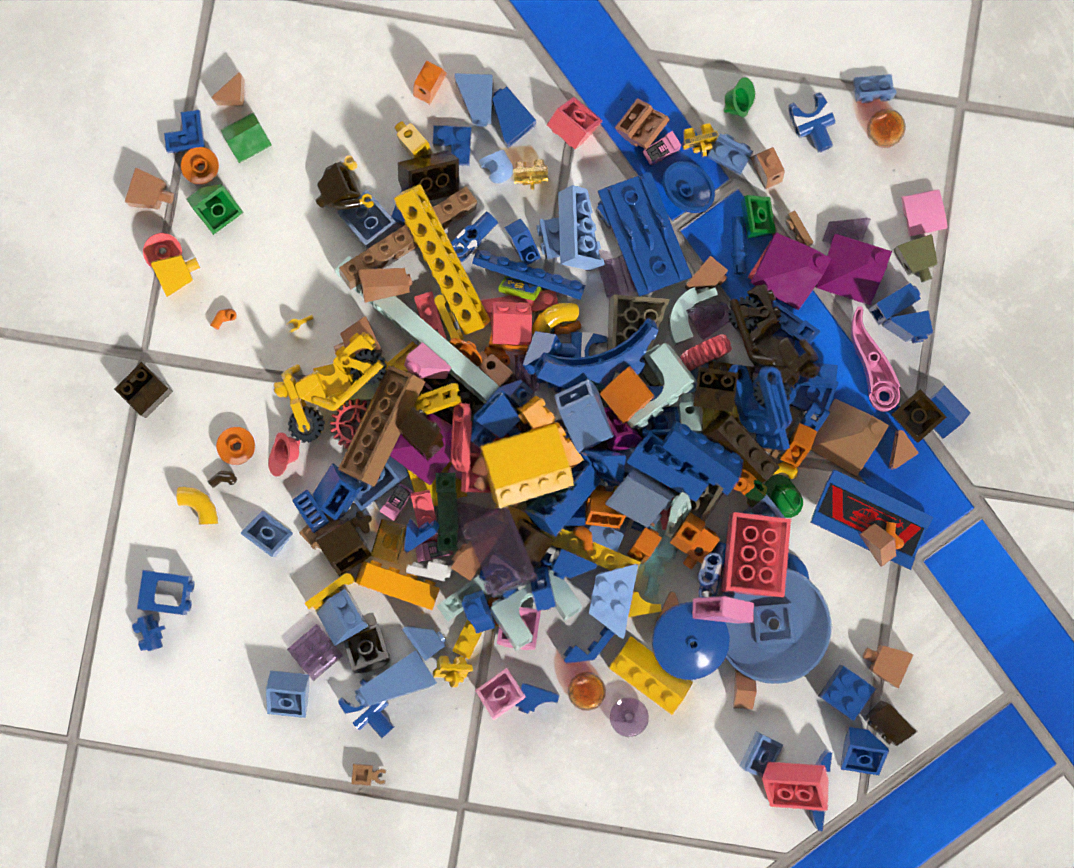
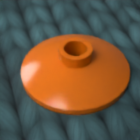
(195, 158)
(468, 349)
(226, 443)

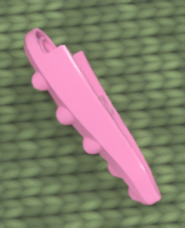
(876, 366)

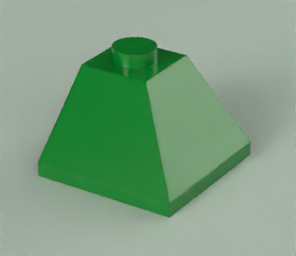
(214, 207)

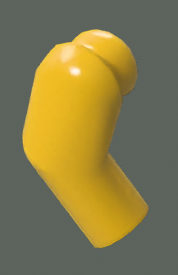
(788, 469)

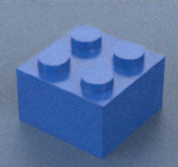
(846, 692)

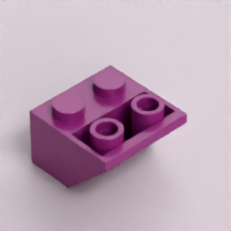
(623, 435)

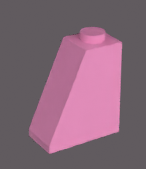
(723, 610)

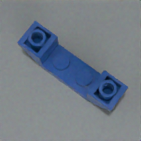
(515, 391)
(577, 655)

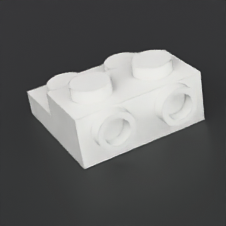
(435, 570)

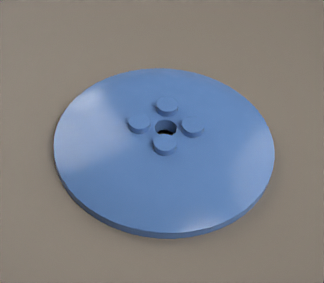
(795, 646)

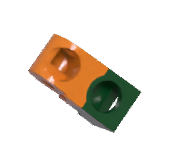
(751, 488)

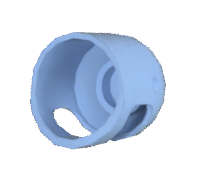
(499, 166)

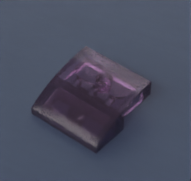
(616, 277)
(315, 652)

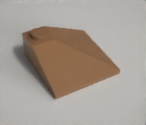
(848, 437)

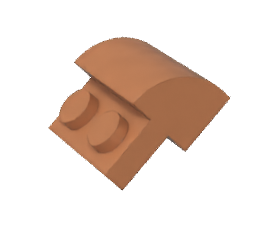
(641, 124)

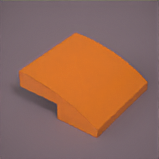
(627, 394)

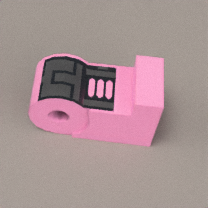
(662, 148)
(396, 502)
(430, 551)

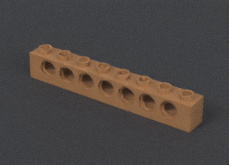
(402, 240)

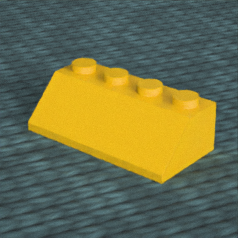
(641, 670)

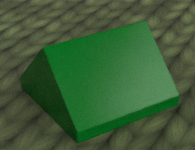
(246, 137)
(758, 216)

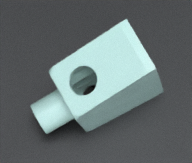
(693, 418)

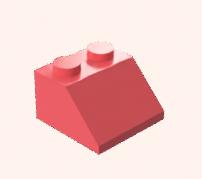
(574, 122)
(511, 323)

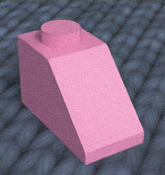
(426, 363)

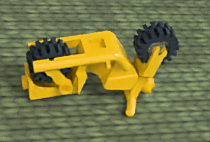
(330, 390)

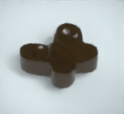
(362, 521)

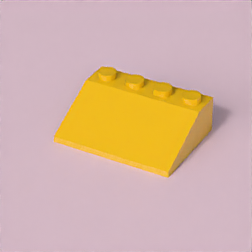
(526, 466)

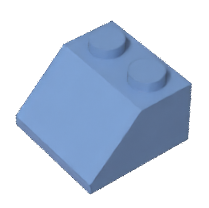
(608, 536)
(341, 617)
(287, 694)

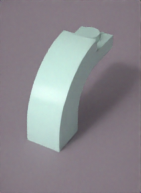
(678, 321)
(453, 604)

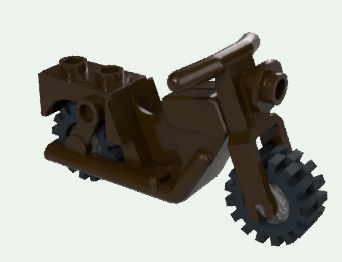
(763, 347)

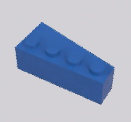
(704, 456)
(666, 468)
(555, 509)

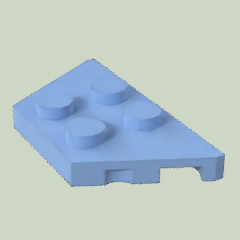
(613, 598)

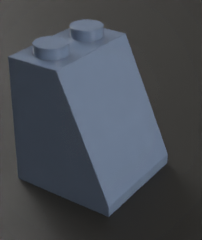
(641, 498)

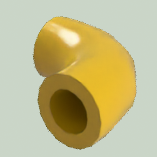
(554, 315)
(200, 502)

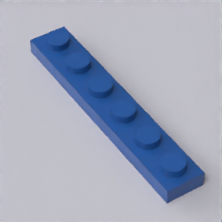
(528, 274)

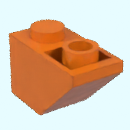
(688, 533)

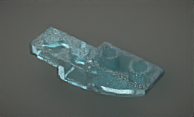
(653, 568)

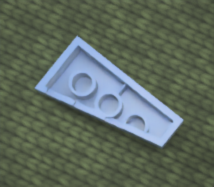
(577, 230)

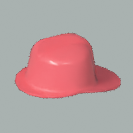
(283, 453)

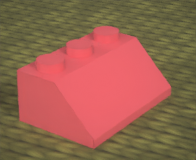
(796, 786)

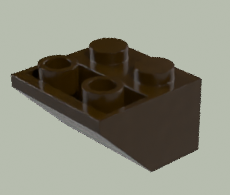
(715, 389)
(143, 390)
(421, 434)
(534, 541)
(343, 547)

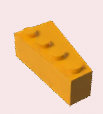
(538, 416)
(397, 585)

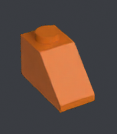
(800, 445)
(644, 545)

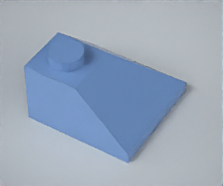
(425, 640)

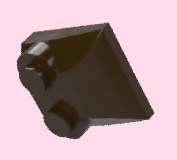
(918, 416)
(367, 650)

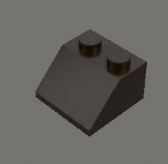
(890, 723)

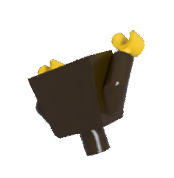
(339, 188)

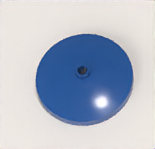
(673, 638)

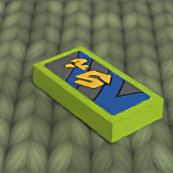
(519, 288)

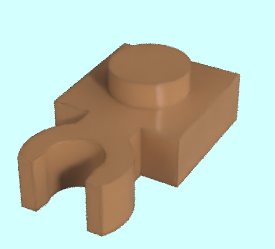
(364, 774)

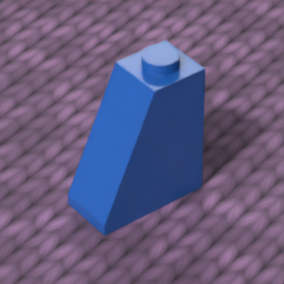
(511, 116)
(895, 303)

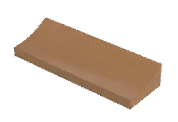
(381, 425)

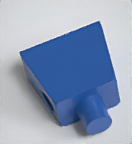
(826, 377)
(498, 416)

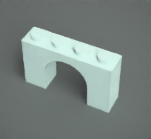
(676, 381)
(508, 616)

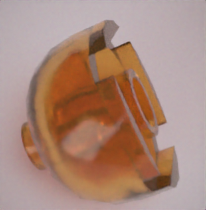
(886, 128)
(586, 691)

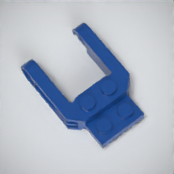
(768, 423)

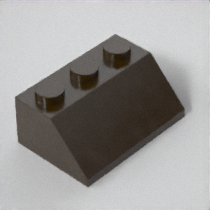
(435, 172)

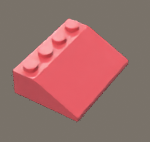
(756, 555)

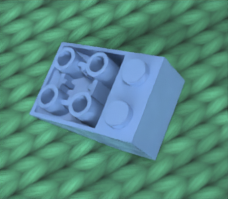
(583, 415)

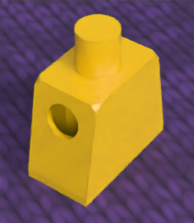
(412, 140)
(174, 272)

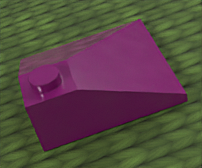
(854, 269)
(790, 270)
(416, 463)

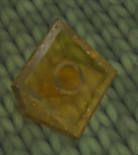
(389, 541)

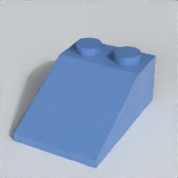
(369, 224)
(390, 476)

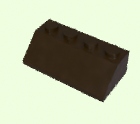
(735, 439)

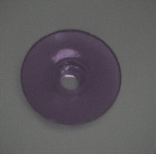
(631, 727)

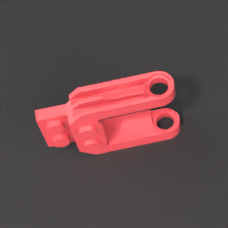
(460, 448)

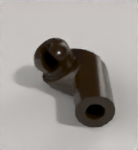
(222, 476)

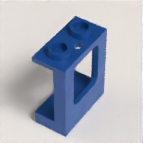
(147, 592)

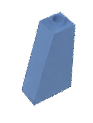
(399, 680)

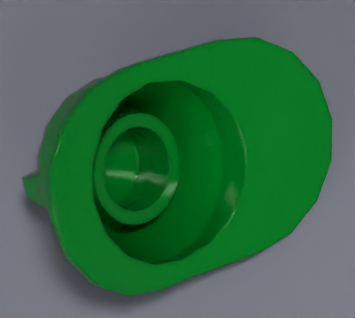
(740, 99)
(784, 495)

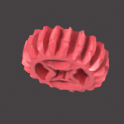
(706, 351)
(339, 423)

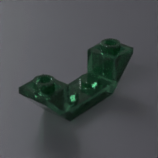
(447, 511)

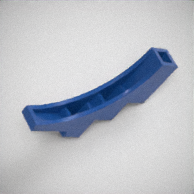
(601, 367)

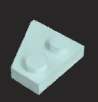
(680, 509)

